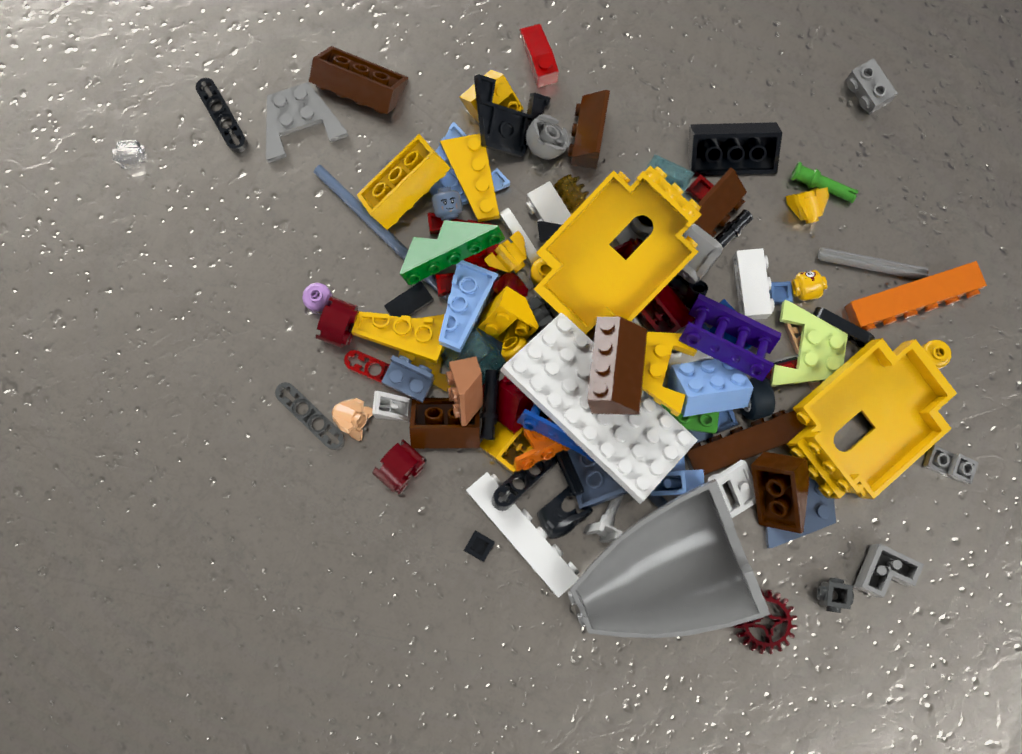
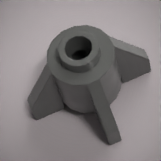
(541, 312)

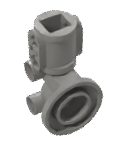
(708, 248)

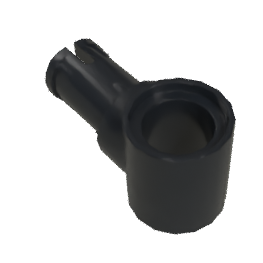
(688, 290)

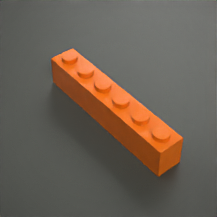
(915, 296)

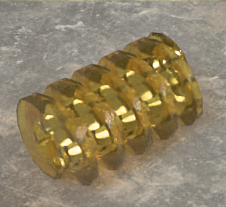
(571, 192)

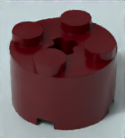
(337, 322)
(398, 466)

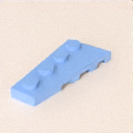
(466, 300)

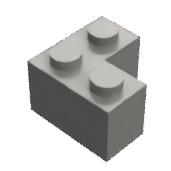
(883, 566)

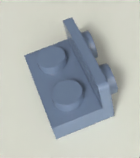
(408, 378)

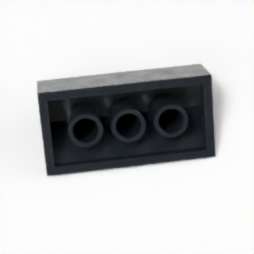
(743, 146)

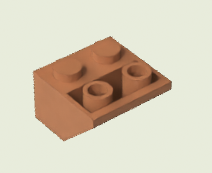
(465, 389)

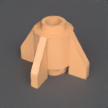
(351, 417)

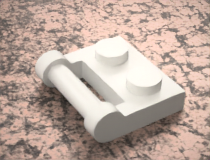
(741, 486)

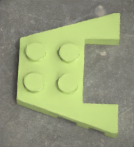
(820, 348)

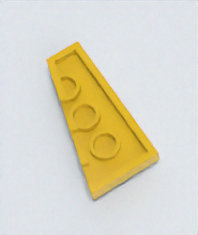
(473, 174)

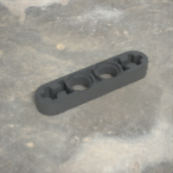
(310, 416)

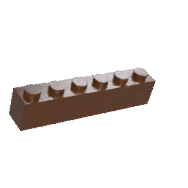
(744, 442)

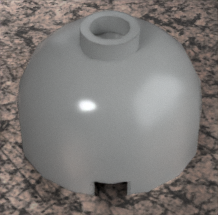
(546, 137)

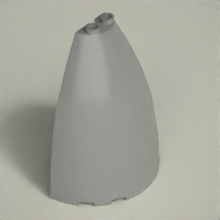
(671, 574)

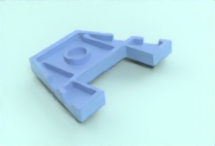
(450, 179)

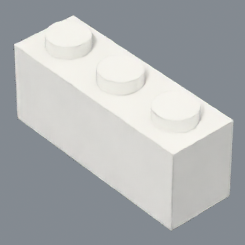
(753, 283)

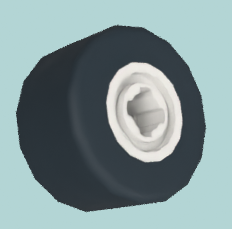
(761, 402)

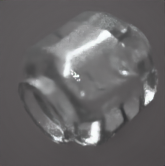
(129, 154)

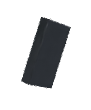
(409, 301)

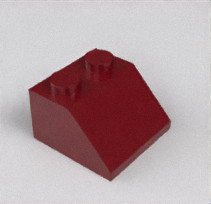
(511, 404)

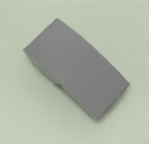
(950, 464)

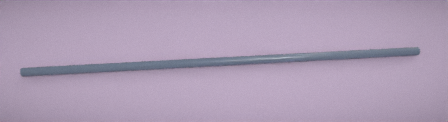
(402, 251)

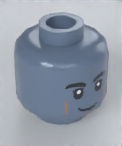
(447, 204)

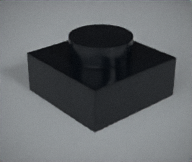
(479, 546)

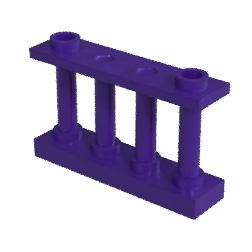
(735, 324)

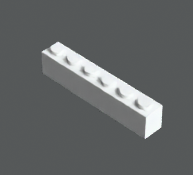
(525, 538)

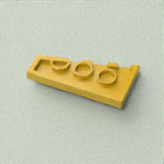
(401, 333)

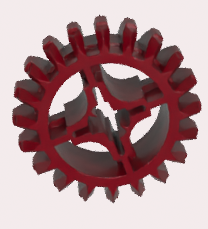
(767, 632)

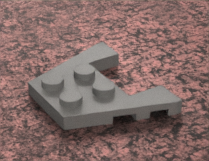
(293, 111)

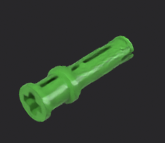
(814, 179)

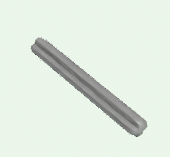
(872, 263)

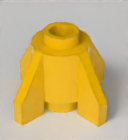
(809, 204)
(509, 255)

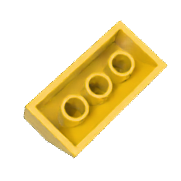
(403, 182)

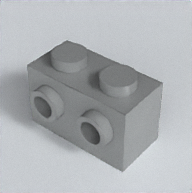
(871, 86)

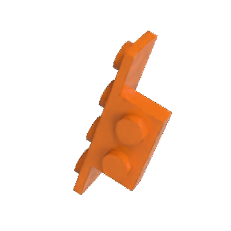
(542, 449)

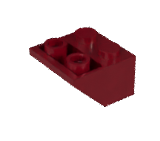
(665, 313)

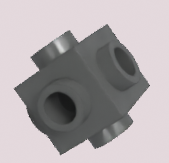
(843, 595)

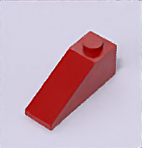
(540, 55)

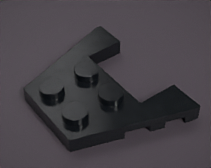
(504, 127)

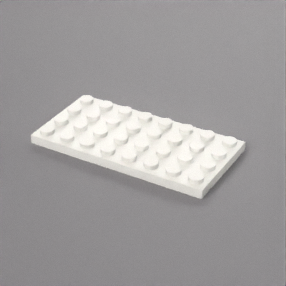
(630, 448)

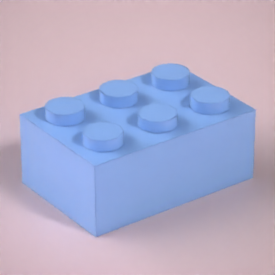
(709, 386)

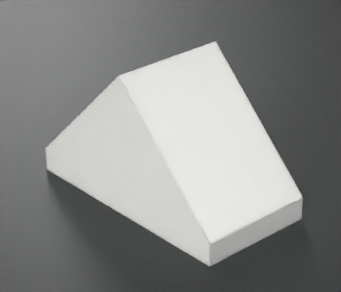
(391, 406)

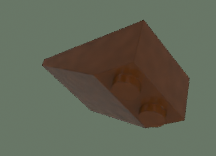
(781, 491)

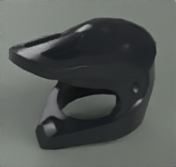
(558, 522)

